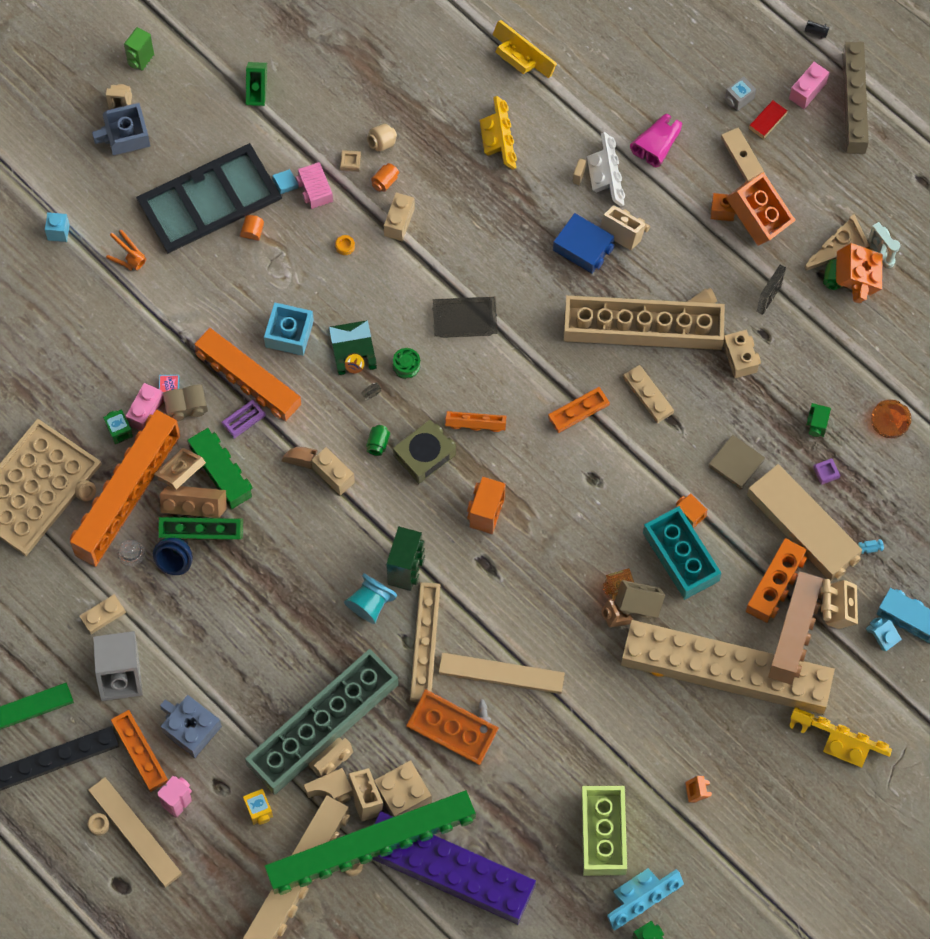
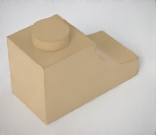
(118, 96)
(333, 785)
(365, 794)

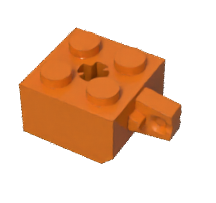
(859, 270)

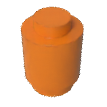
(385, 177)

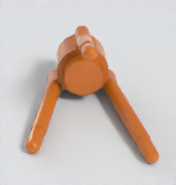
(134, 258)

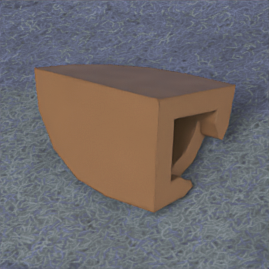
(300, 456)

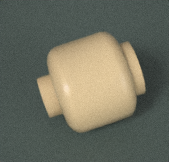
(381, 137)

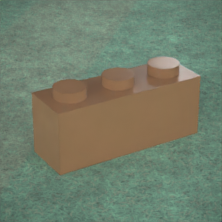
(193, 501)

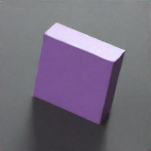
(826, 471)

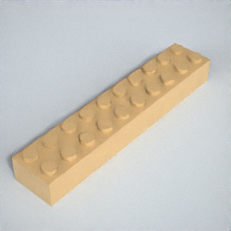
(723, 667)

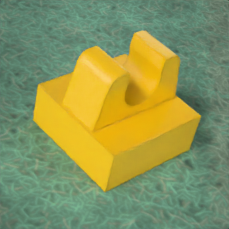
(802, 717)

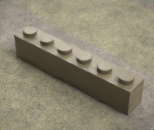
(855, 98)

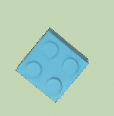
(288, 329)

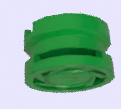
(406, 363)

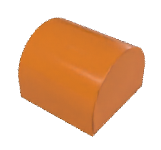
(252, 227)

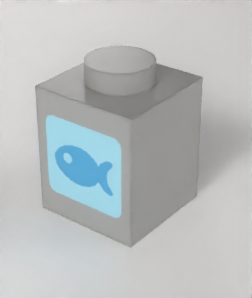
(740, 94)

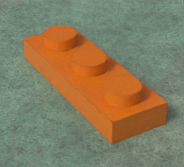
(578, 409)
(475, 421)

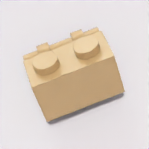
(624, 227)
(839, 603)

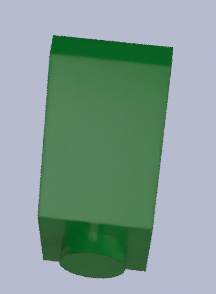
(256, 83)

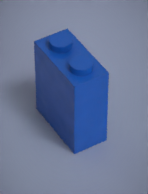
(583, 243)

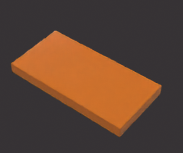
(452, 727)

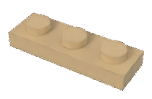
(648, 393)

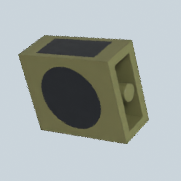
(425, 451)

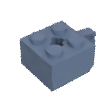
(123, 129)
(186, 714)

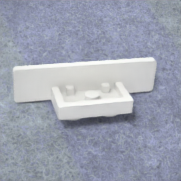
(604, 170)

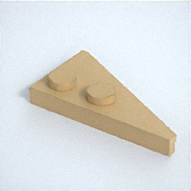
(849, 233)

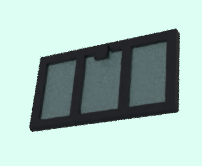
(208, 198)

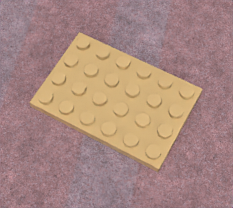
(39, 484)

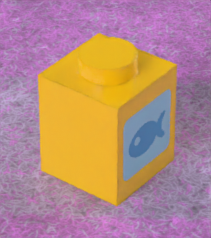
(258, 807)

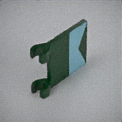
(352, 339)

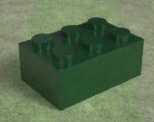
(405, 558)

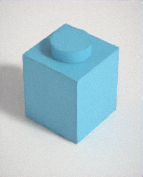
(57, 227)

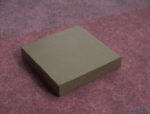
(736, 462)

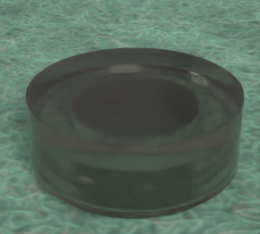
(371, 391)

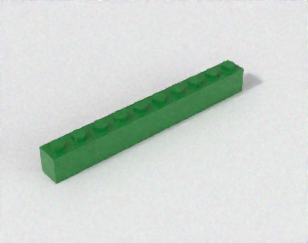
(370, 842)

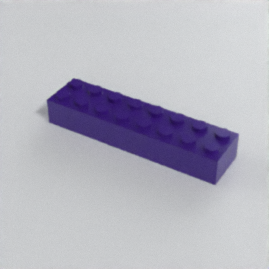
(463, 875)

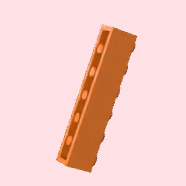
(247, 374)

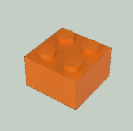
(486, 505)

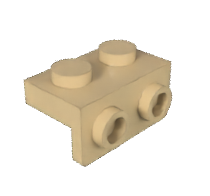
(331, 757)

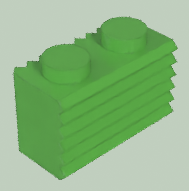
(139, 49)

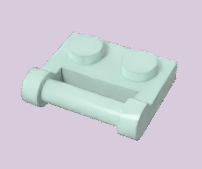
(880, 241)

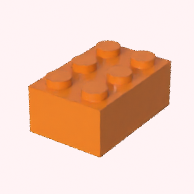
(760, 208)

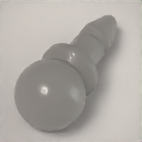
(483, 714)

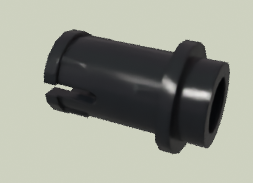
(817, 29)

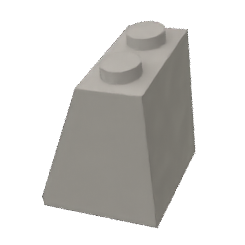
(117, 666)

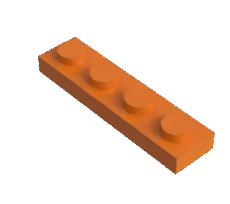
(139, 750)

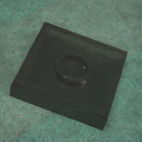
(771, 289)

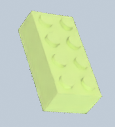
(604, 830)

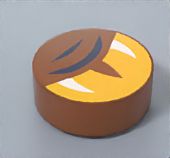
(354, 363)

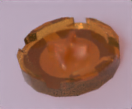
(891, 419)

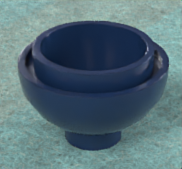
(173, 556)

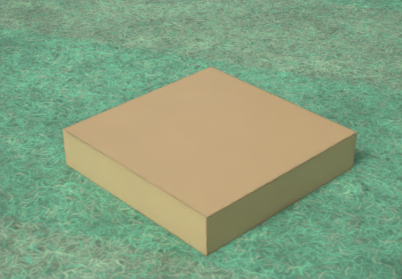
(179, 468)

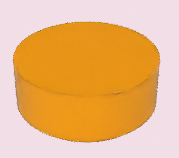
(345, 245)

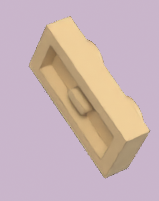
(102, 614)

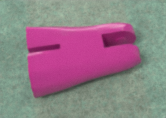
(656, 141)

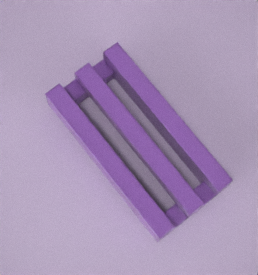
(225, 423)

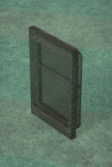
(464, 317)

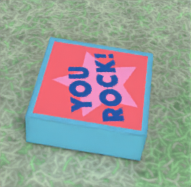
(169, 382)

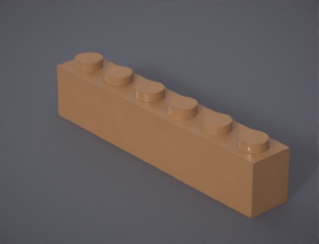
(795, 629)

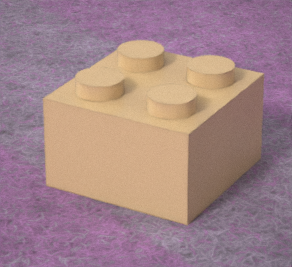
(403, 790)

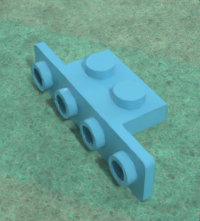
(641, 894)

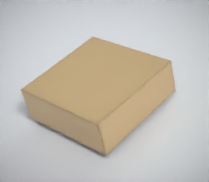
(350, 160)
(579, 171)

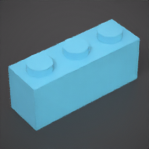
(906, 613)

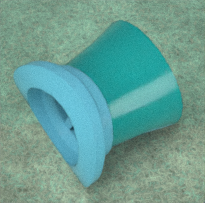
(370, 599)

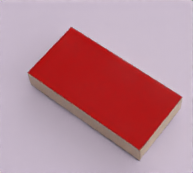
(768, 119)

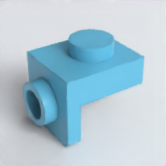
(884, 632)

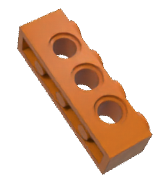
(787, 552)

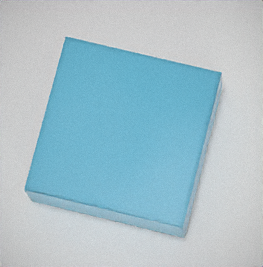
(285, 181)

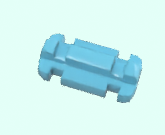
(871, 546)

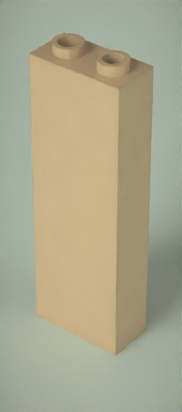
(805, 522)

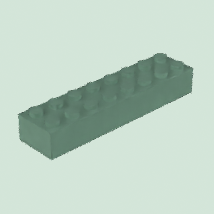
(322, 721)

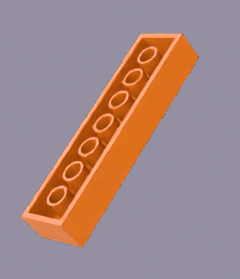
(125, 488)

